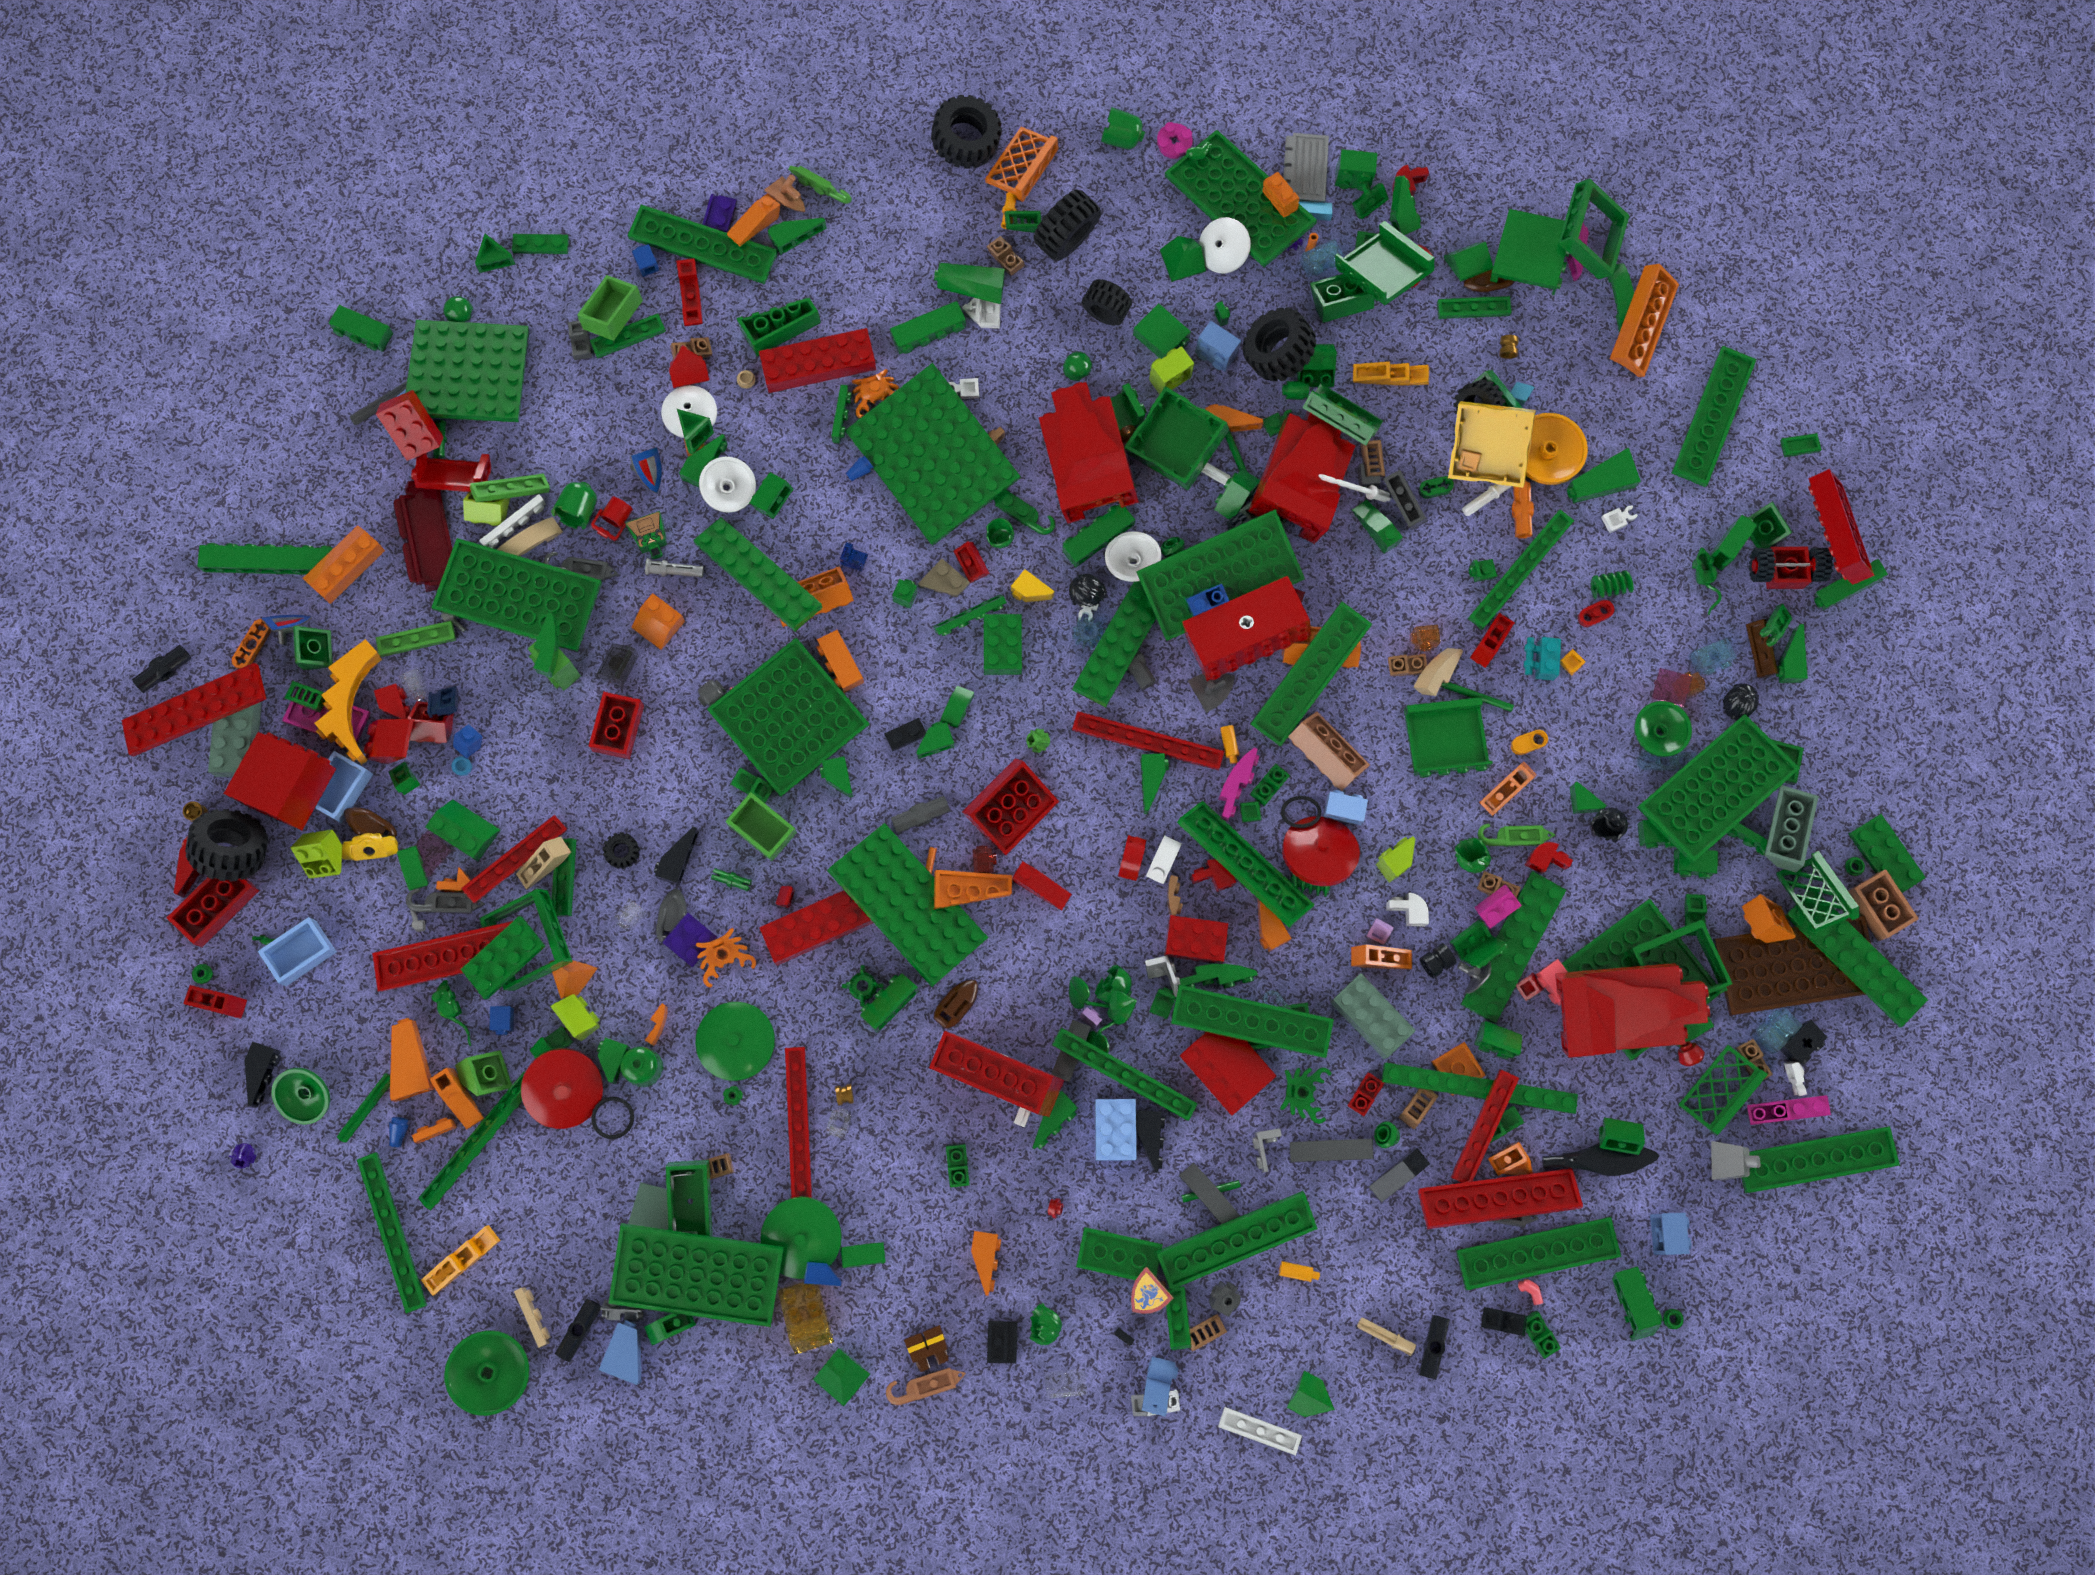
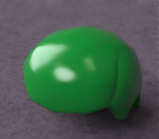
(457, 309)
(1077, 366)
(1000, 533)

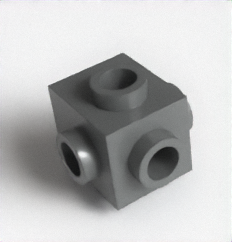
(1225, 1298)

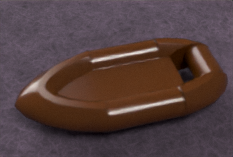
(1482, 283)
(366, 821)
(956, 1003)

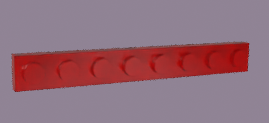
(1148, 740)
(798, 1122)

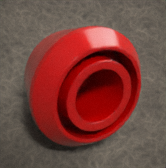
(1690, 1054)

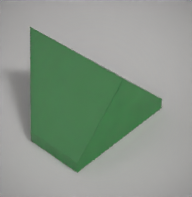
(492, 256)
(695, 429)
(1310, 1397)

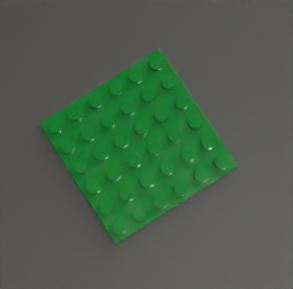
(468, 369)
(788, 717)
(1634, 929)

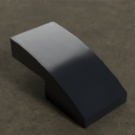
(1504, 1321)

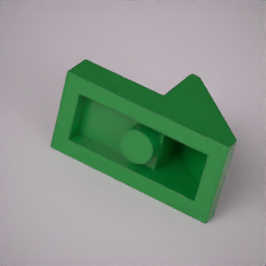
(403, 778)
(555, 1040)

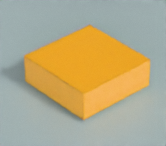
(1469, 461)
(1572, 662)

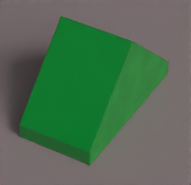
(1583, 800)

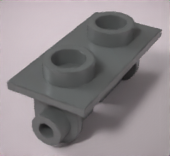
(614, 1312)

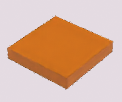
(1459, 1061)

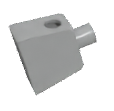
(1731, 1161)

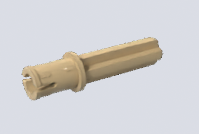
(1387, 1336)

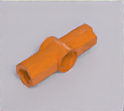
(1523, 511)

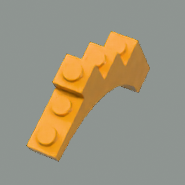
(339, 699)

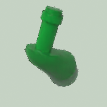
(263, 939)

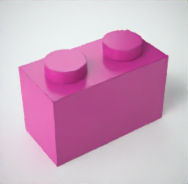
(1497, 906)

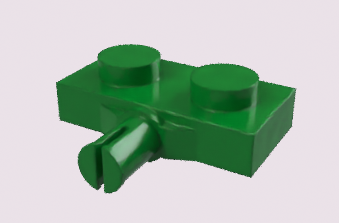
(1370, 199)

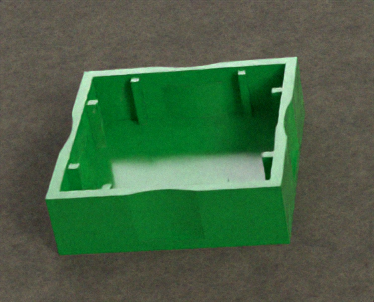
(1177, 438)

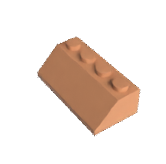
(1328, 751)

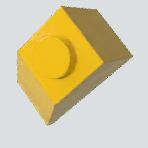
(1030, 588)

